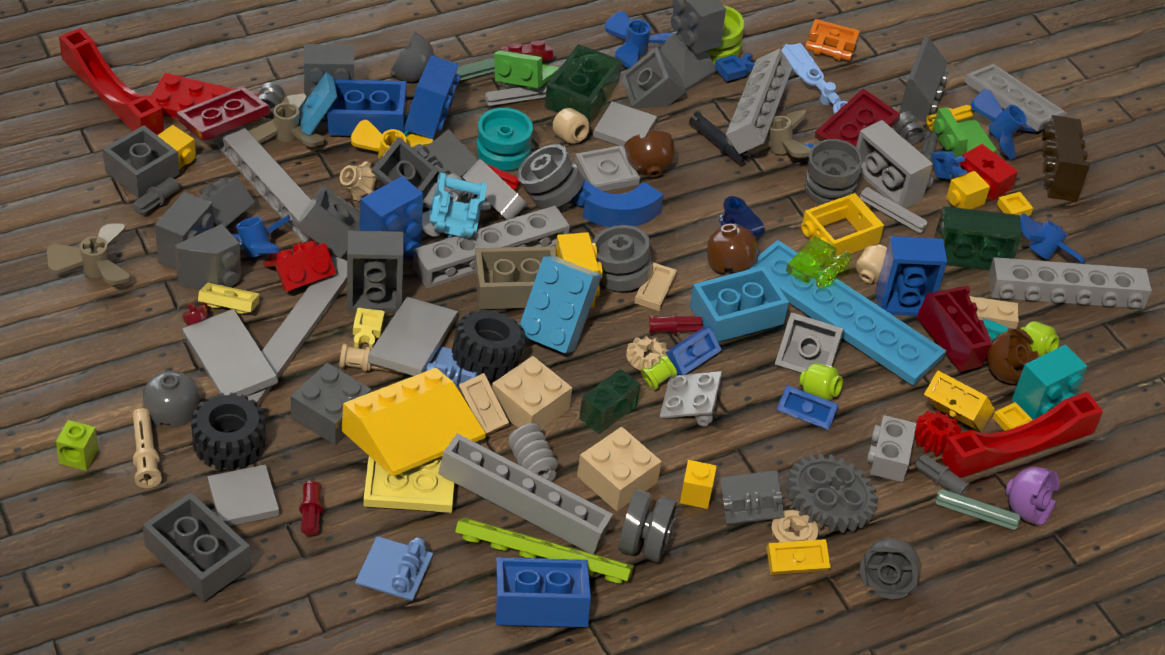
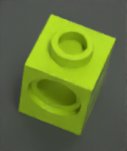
(77, 445)

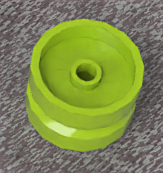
(731, 36)

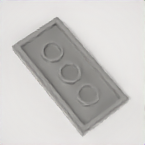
(1013, 92)
(412, 337)
(229, 354)

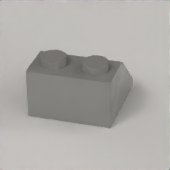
(808, 342)

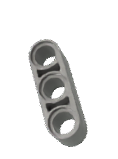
(498, 192)

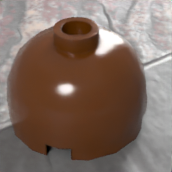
(650, 154)
(732, 248)
(1010, 354)

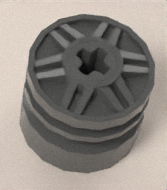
(832, 170)

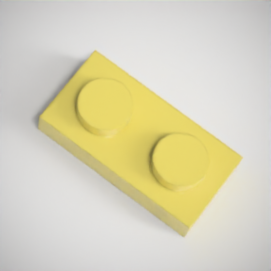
(237, 299)

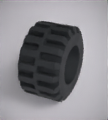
(488, 343)
(232, 448)

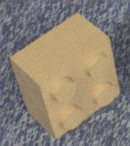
(532, 394)
(618, 468)

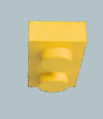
(798, 557)

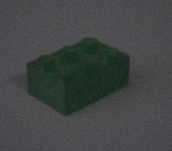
(583, 82)
(977, 236)

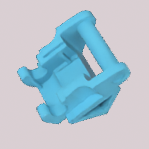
(454, 216)

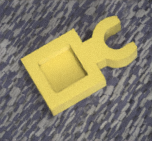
(367, 326)

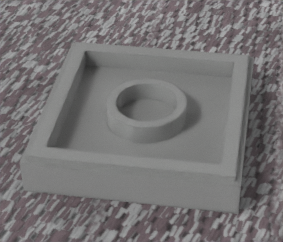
(623, 123)
(607, 168)
(243, 495)

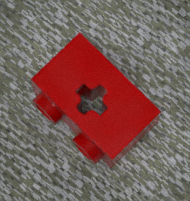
(991, 169)

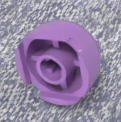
(1032, 493)

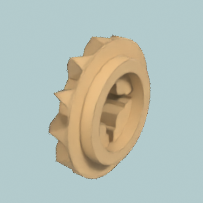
(636, 350)
(781, 527)

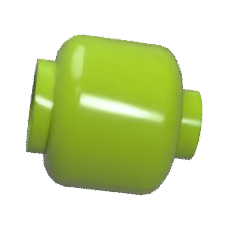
(1044, 337)
(821, 381)

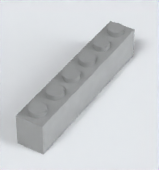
(525, 493)

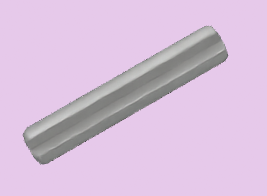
(514, 95)
(893, 210)

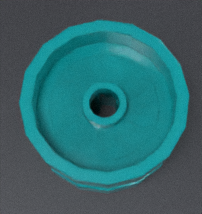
(504, 138)

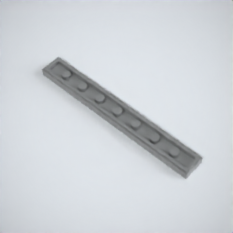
(302, 322)

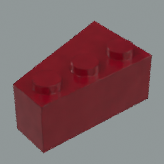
(956, 327)

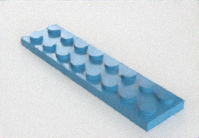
(864, 322)

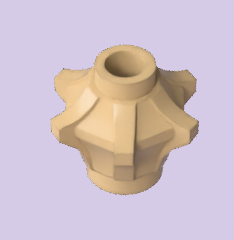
(358, 180)

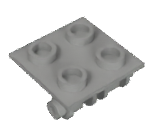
(692, 396)

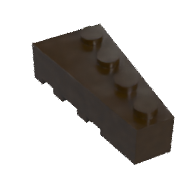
(1064, 158)

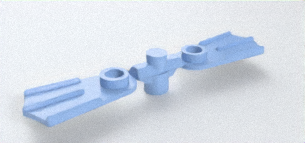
(803, 66)

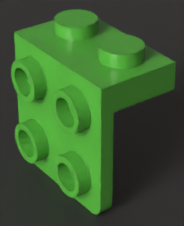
(522, 70)
(959, 136)

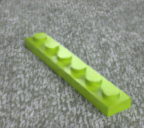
(531, 547)

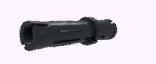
(718, 138)

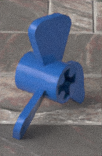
(636, 37)
(1004, 122)
(254, 236)
(1047, 238)

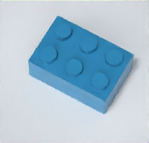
(559, 303)
(739, 303)

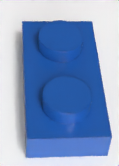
(694, 350)

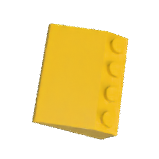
(410, 421)

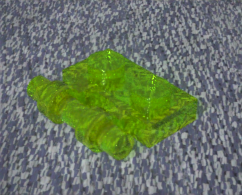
(813, 257)

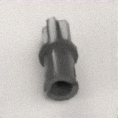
(156, 196)
(941, 475)

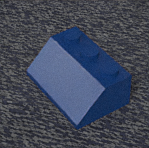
(542, 592)

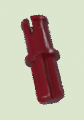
(675, 324)
(311, 508)

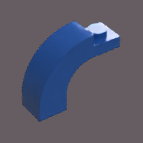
(619, 209)

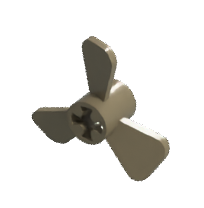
(285, 124)
(781, 138)
(92, 256)

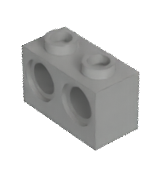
(892, 448)

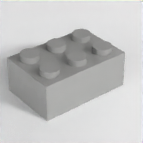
(893, 164)

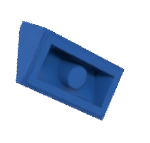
(807, 407)

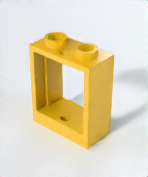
(852, 209)
(957, 398)

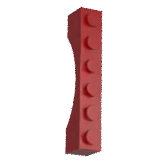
(85, 59)
(978, 451)

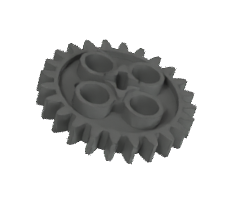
(831, 493)

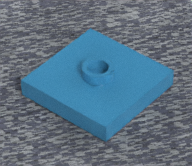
(317, 104)

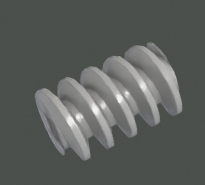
(533, 451)

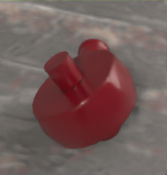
(195, 314)

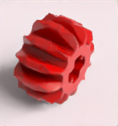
(933, 431)

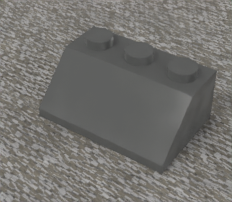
(925, 81)

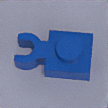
(734, 67)
(947, 165)

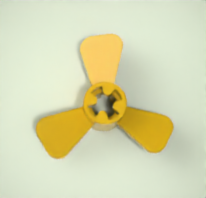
(368, 137)

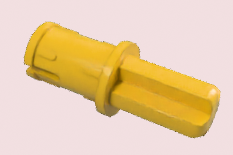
(960, 114)

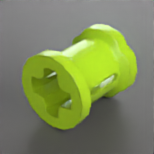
(659, 372)

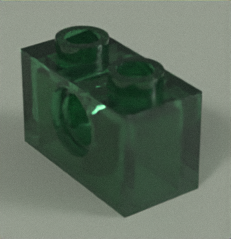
(609, 401)

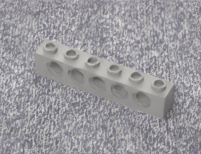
(759, 101)
(456, 255)
(1069, 283)

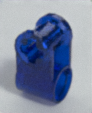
(740, 214)

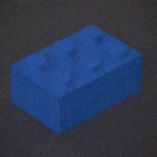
(433, 97)
(371, 100)
(395, 209)
(909, 273)

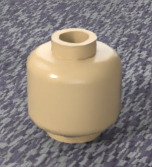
(570, 126)
(870, 263)

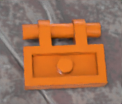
(833, 35)

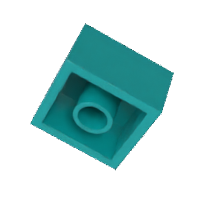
(1049, 381)

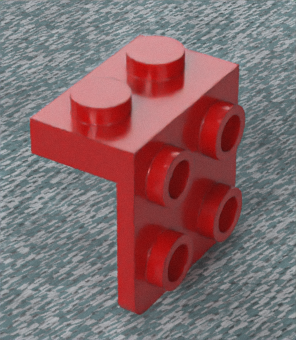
(303, 265)

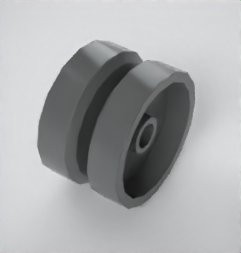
(550, 176)
(623, 257)
(647, 525)

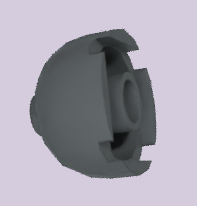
(412, 59)
(171, 398)
(891, 568)

